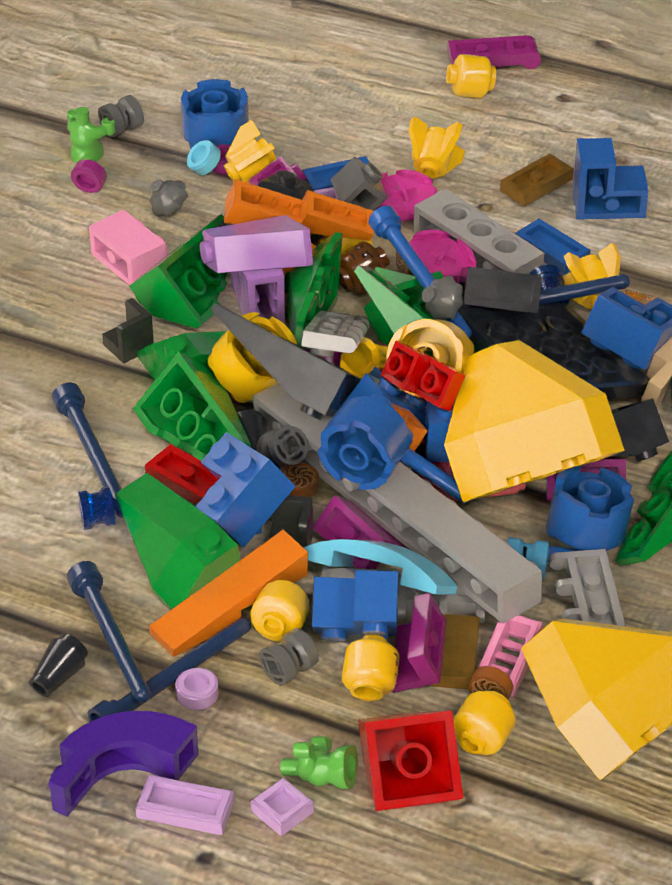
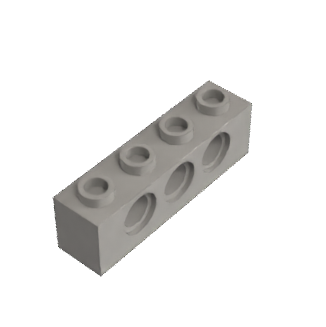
(491, 242)

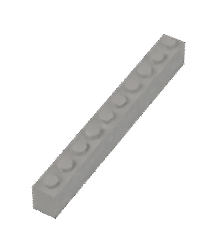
(423, 521)

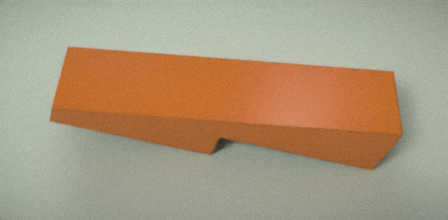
(315, 211)
(229, 593)

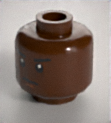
(360, 255)

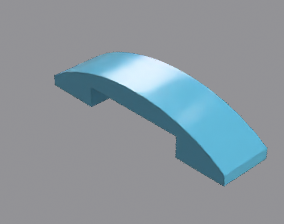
(417, 570)

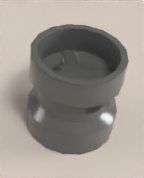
(125, 113)
(274, 448)
(289, 656)

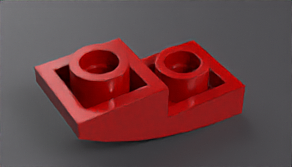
(423, 375)

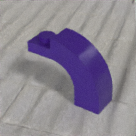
(119, 743)

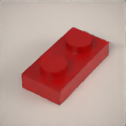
(181, 473)

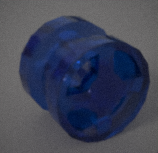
(96, 508)

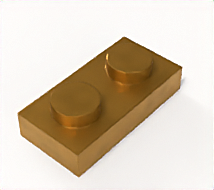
(536, 179)

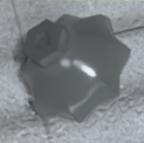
(167, 196)
(443, 298)

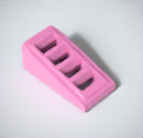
(520, 628)

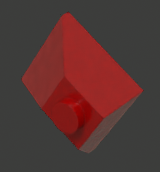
(411, 759)

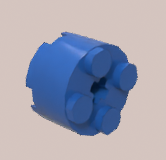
(213, 112)
(364, 441)
(590, 509)

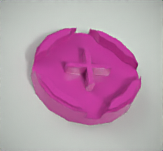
(405, 191)
(442, 253)

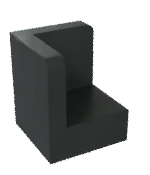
(131, 335)
(294, 517)

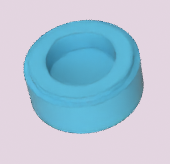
(203, 157)

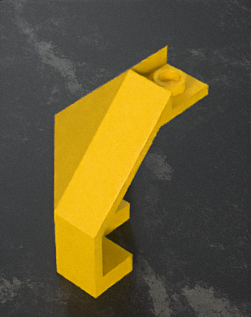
(524, 421)
(604, 687)

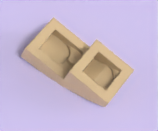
(659, 373)

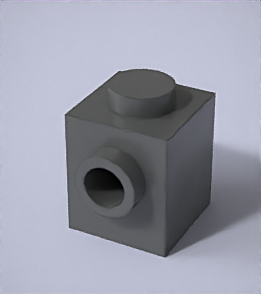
(359, 184)

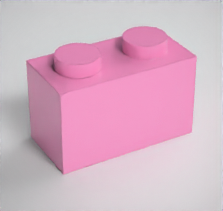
(126, 245)

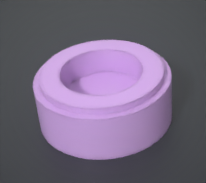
(197, 688)

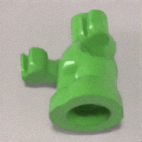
(86, 136)
(320, 765)

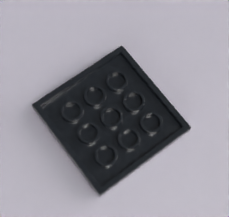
(558, 337)

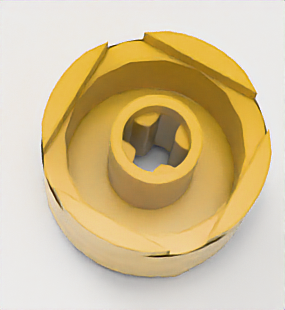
(436, 336)
(237, 368)

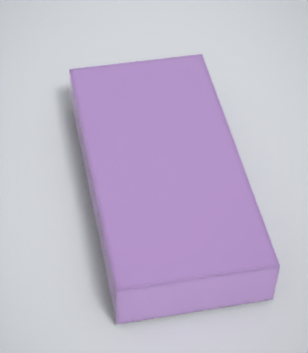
(185, 804)

